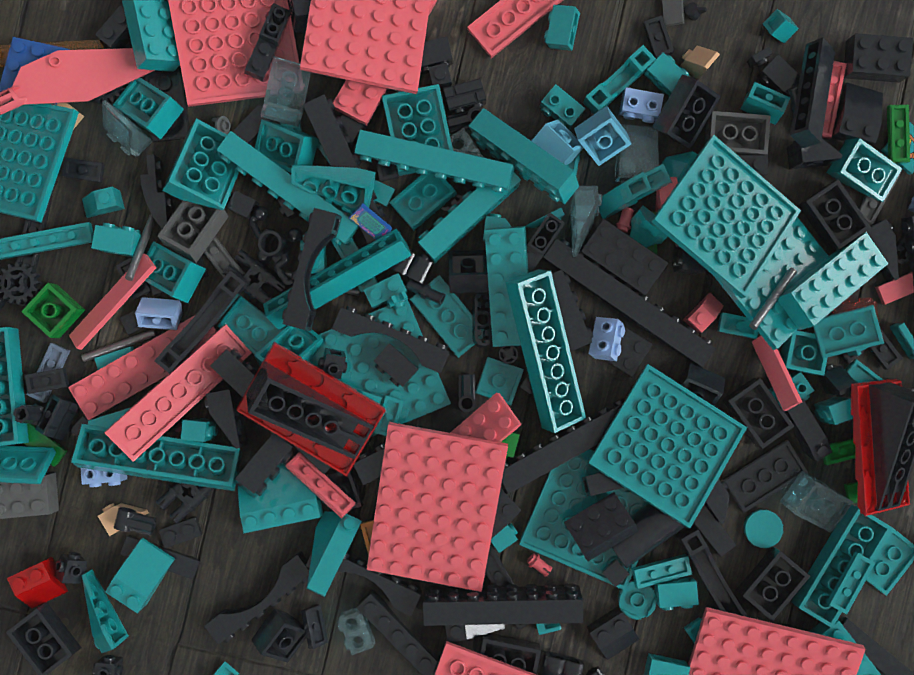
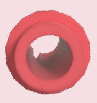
(625, 220)
(537, 563)

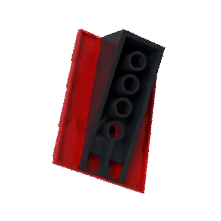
(310, 409)
(883, 444)

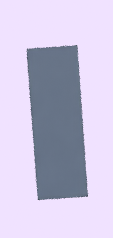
(53, 359)

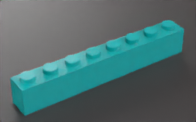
(434, 160)
(279, 183)
(346, 274)

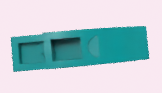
(633, 190)

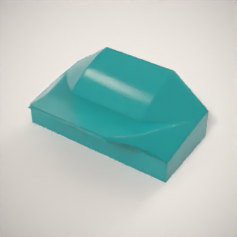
(644, 230)

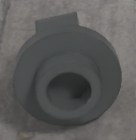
(222, 124)

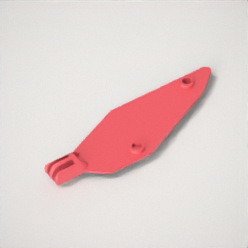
(71, 77)

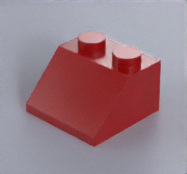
(37, 584)

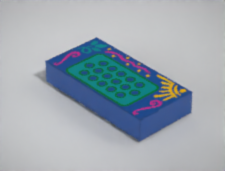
(370, 222)

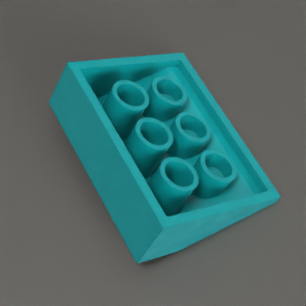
(418, 118)
(199, 171)
(281, 503)

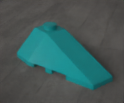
(339, 185)
(330, 546)
(104, 621)

